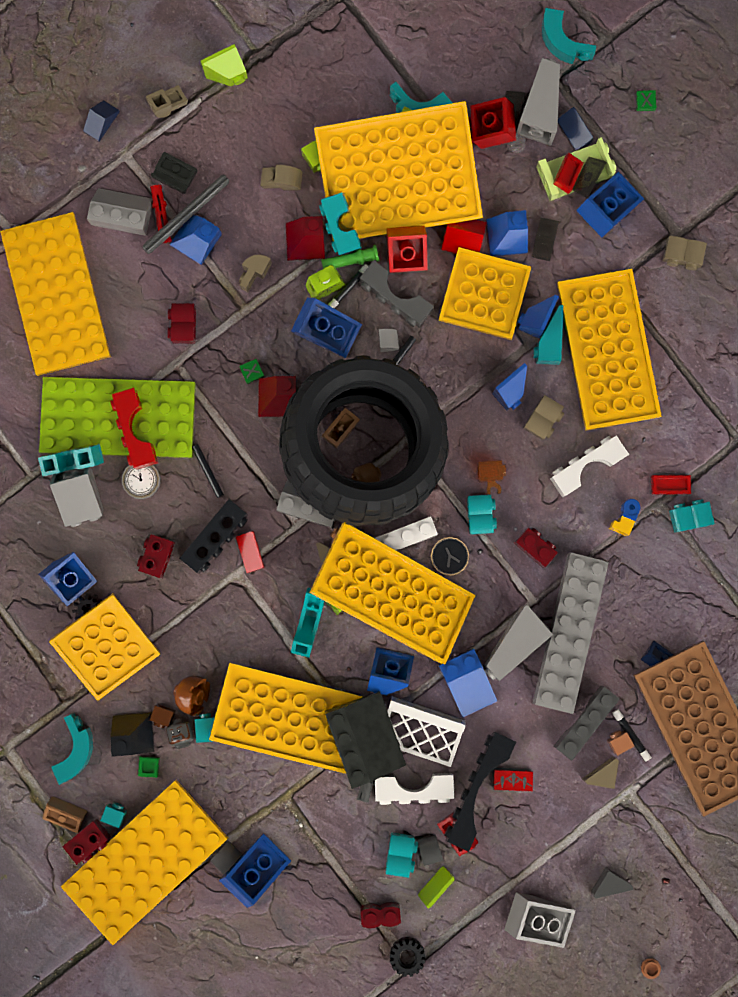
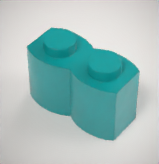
(480, 514)
(692, 516)
(400, 854)

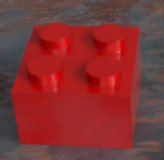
(493, 123)
(407, 249)

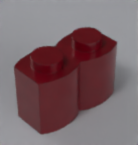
(182, 323)
(375, 915)

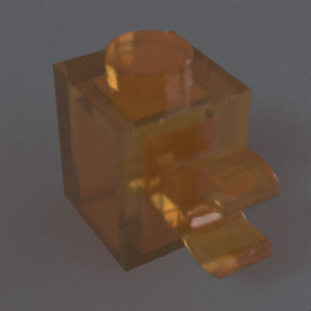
(491, 473)

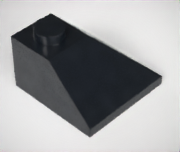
(132, 734)

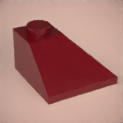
(305, 239)
(275, 395)

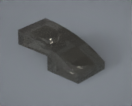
(545, 239)

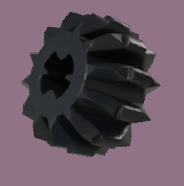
(85, 603)

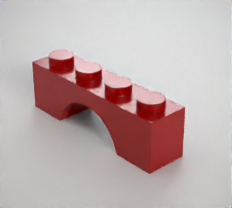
(127, 406)

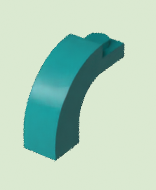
(559, 43)
(399, 96)
(307, 625)
(80, 753)

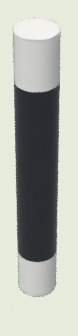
(348, 287)
(626, 727)

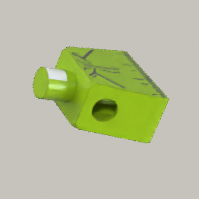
(324, 282)

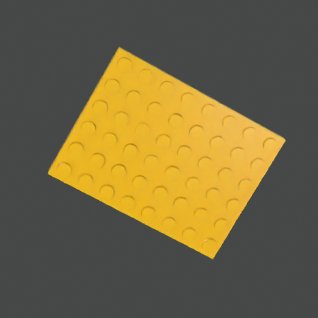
(401, 169)

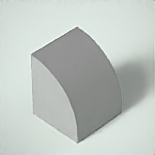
(388, 340)

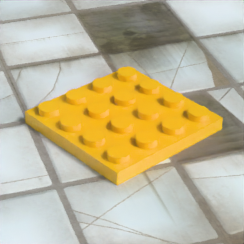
(485, 293)
(104, 647)

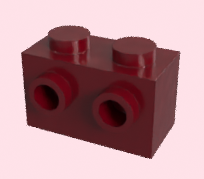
(535, 547)
(155, 556)
(87, 841)

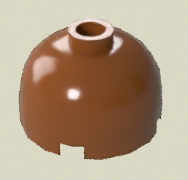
(191, 693)

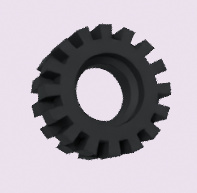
(398, 965)

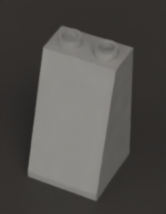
(541, 109)
(518, 641)

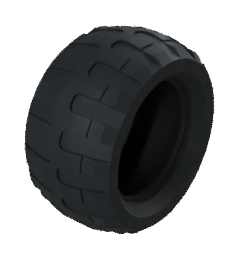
(377, 384)

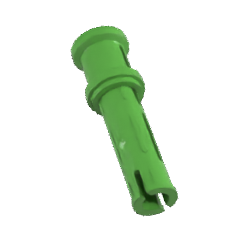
(360, 256)

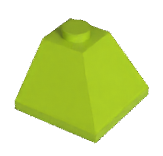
(225, 67)

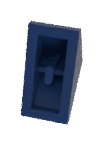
(100, 119)

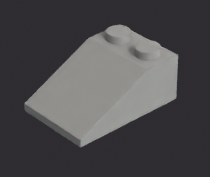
(539, 920)

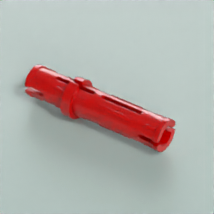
(156, 191)

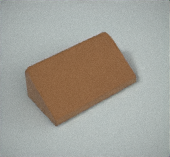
(64, 814)

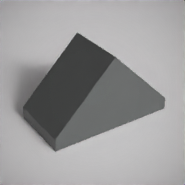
(610, 884)

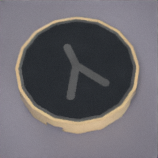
(449, 556)

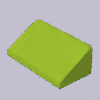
(436, 887)

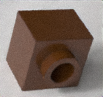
(162, 716)

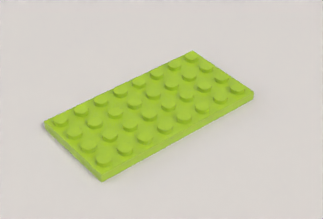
(81, 415)

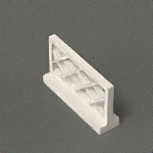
(431, 717)

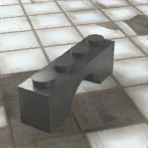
(414, 310)
(579, 733)

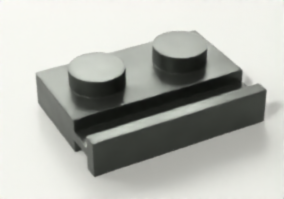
(174, 172)

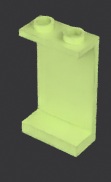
(549, 170)

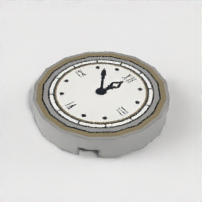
(141, 482)

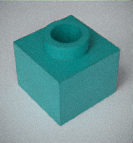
(114, 814)

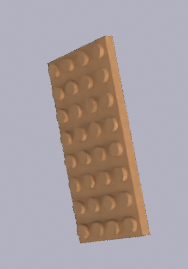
(696, 723)

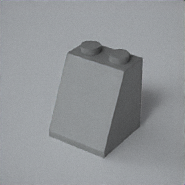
(77, 496)

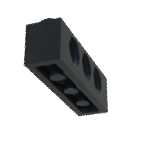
(191, 555)

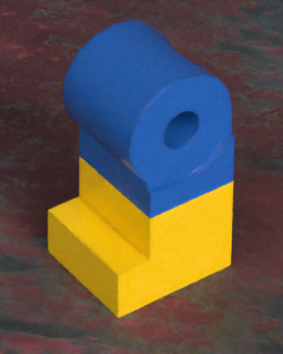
(629, 513)

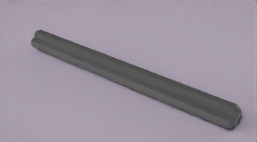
(185, 214)

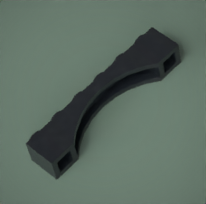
(463, 829)

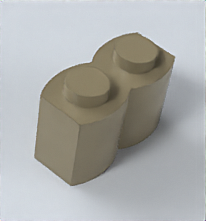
(684, 252)
(544, 417)

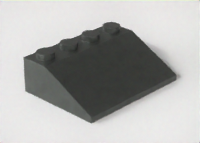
(365, 739)

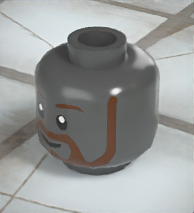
(180, 734)

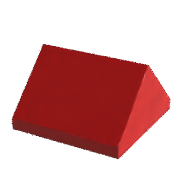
(464, 235)

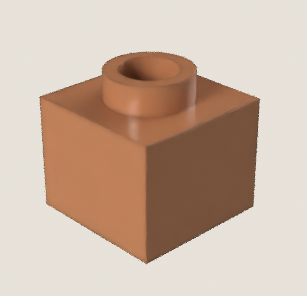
(620, 742)

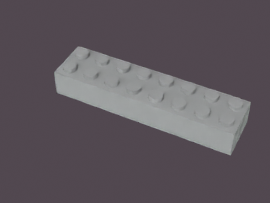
(571, 631)

